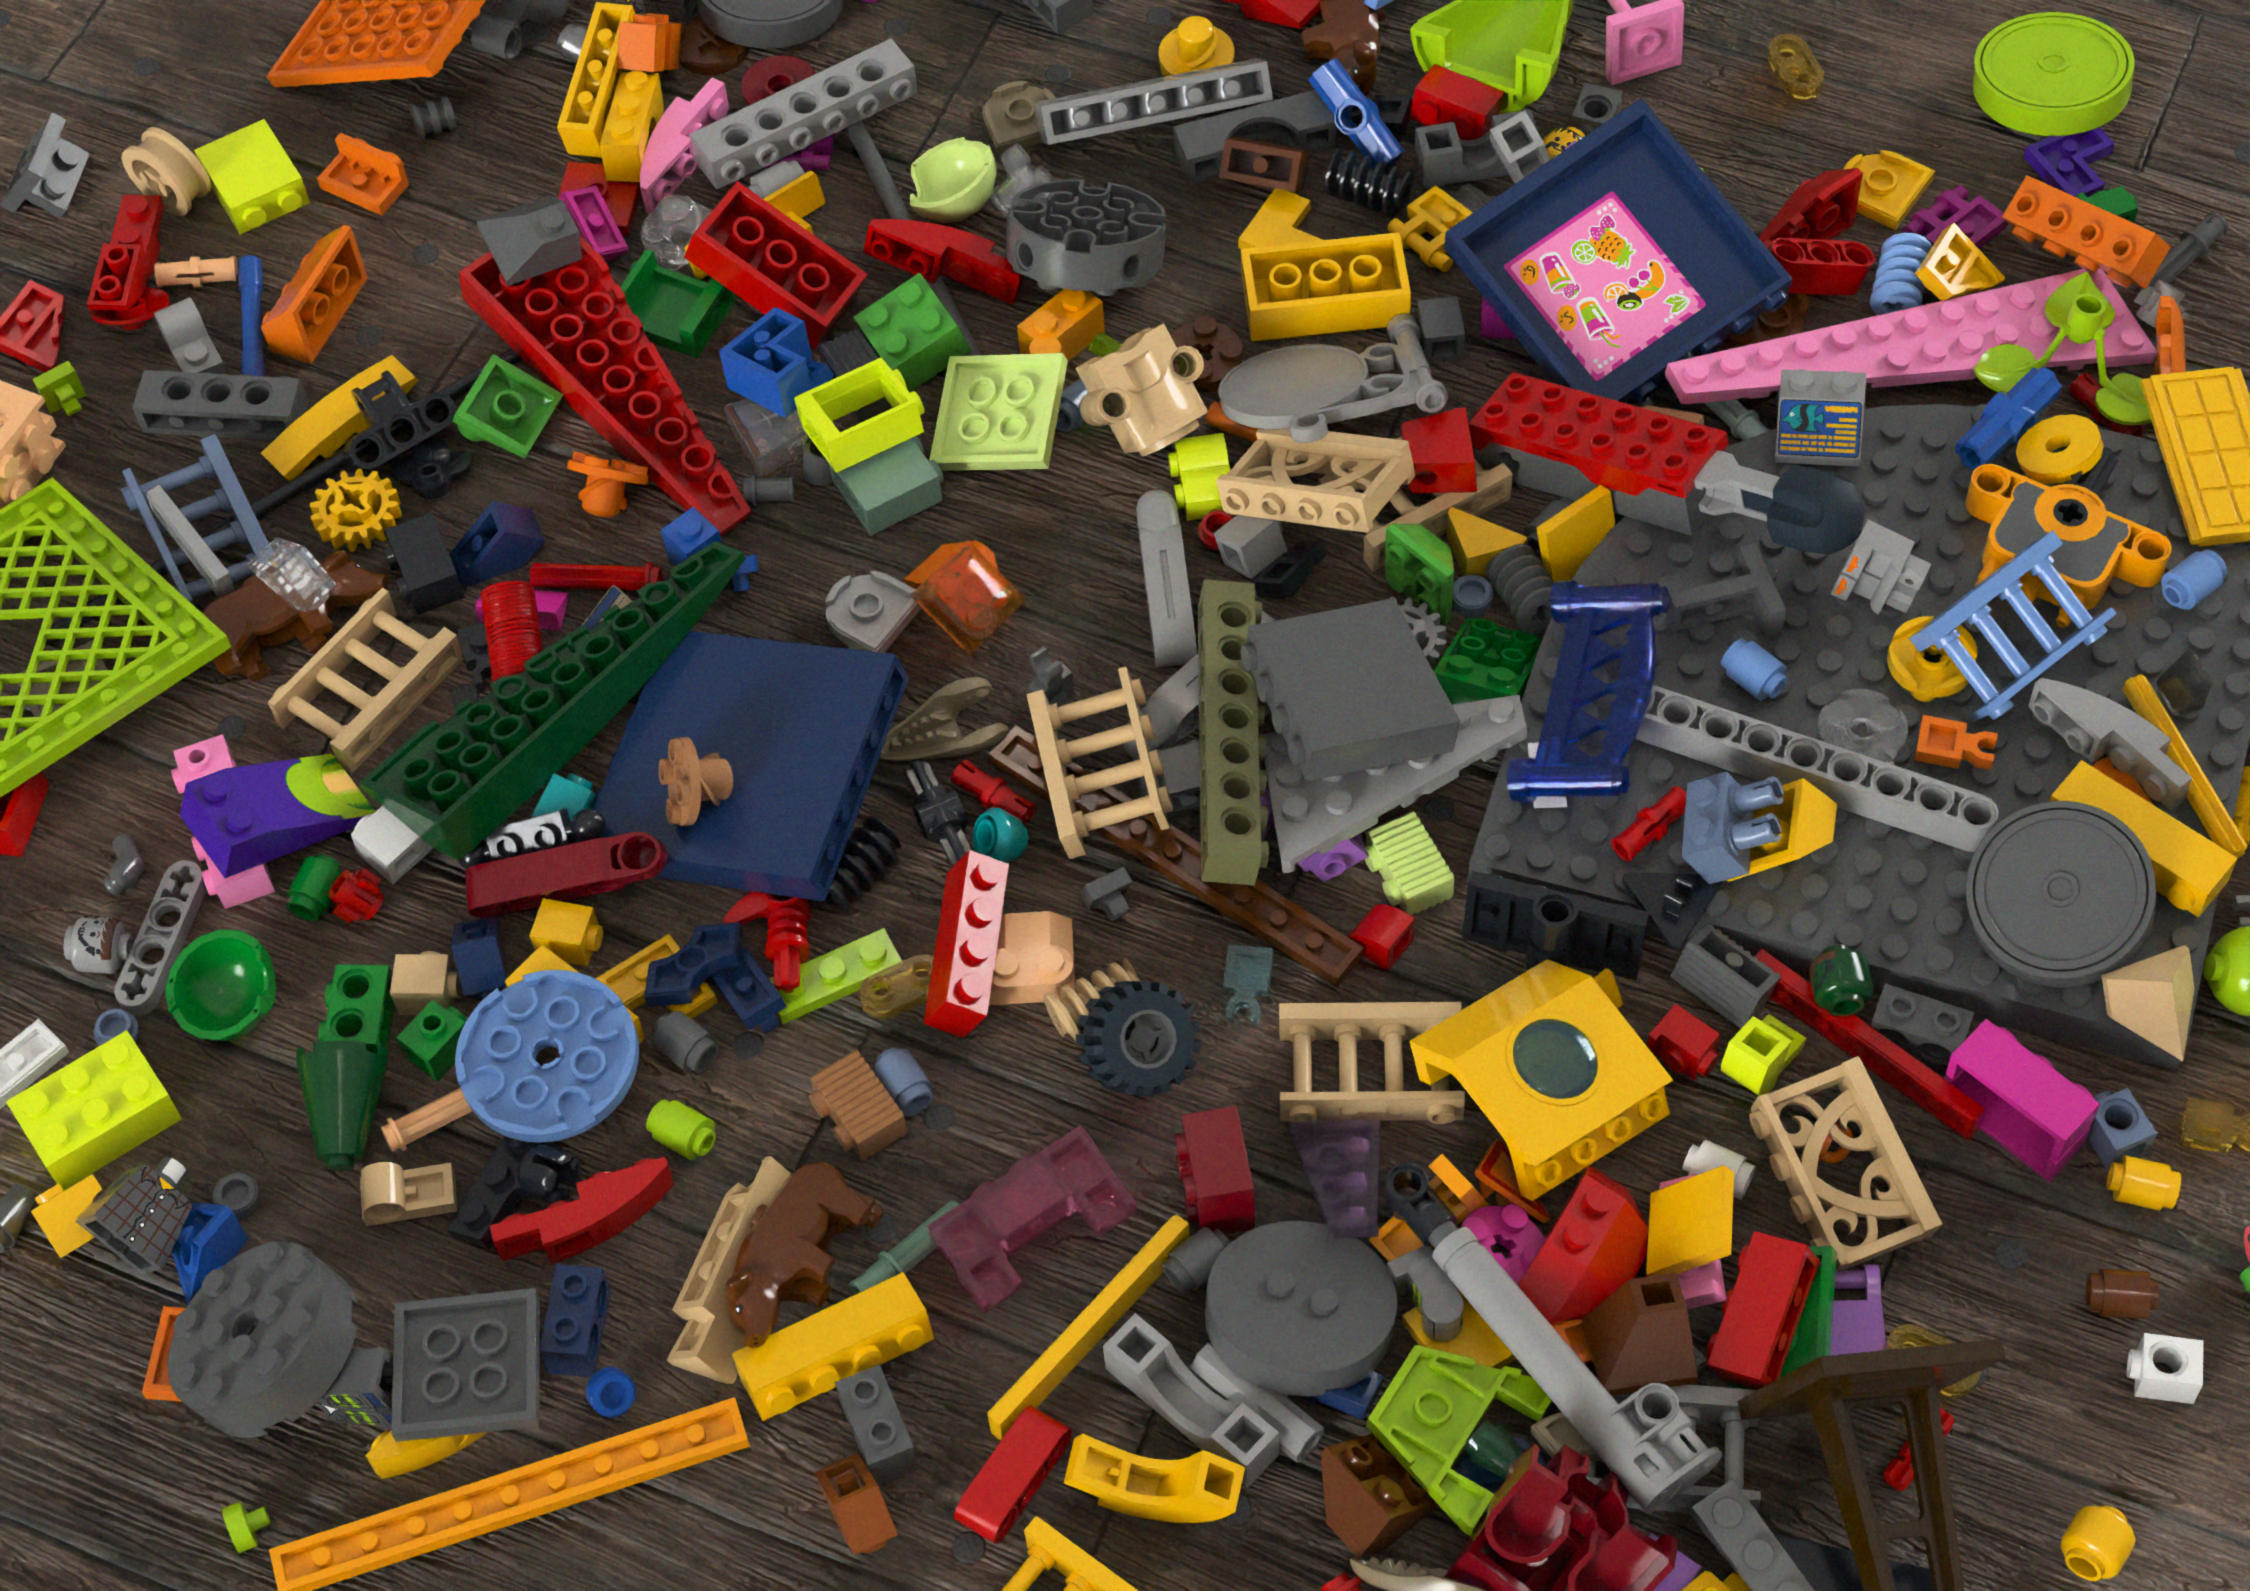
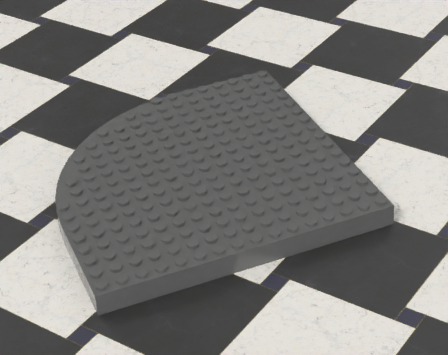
(1877, 884)

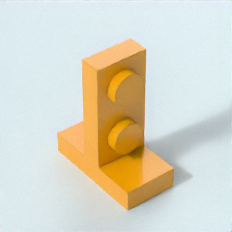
(1454, 1190)

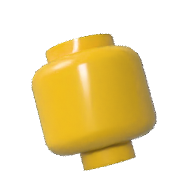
(2097, 1542)

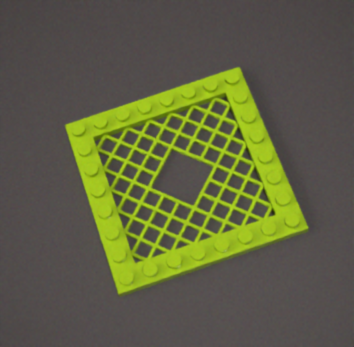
(187, 633)

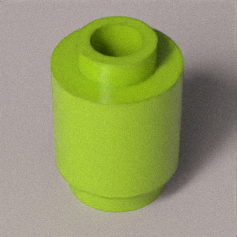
(681, 1129)

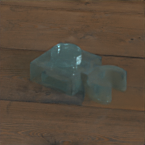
(1247, 975)

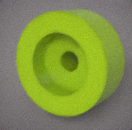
(243, 1525)

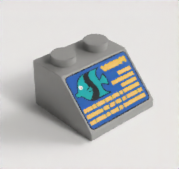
(1820, 417)

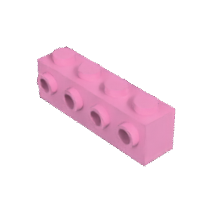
(193, 763)

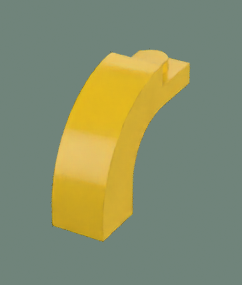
(1155, 1489)

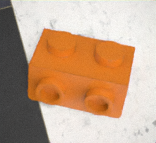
(364, 175)

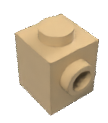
(421, 979)

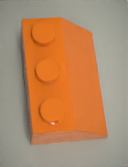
(316, 297)

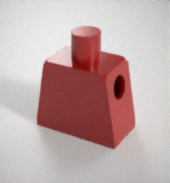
(1441, 453)

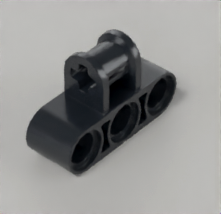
(388, 409)

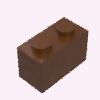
(1264, 164)

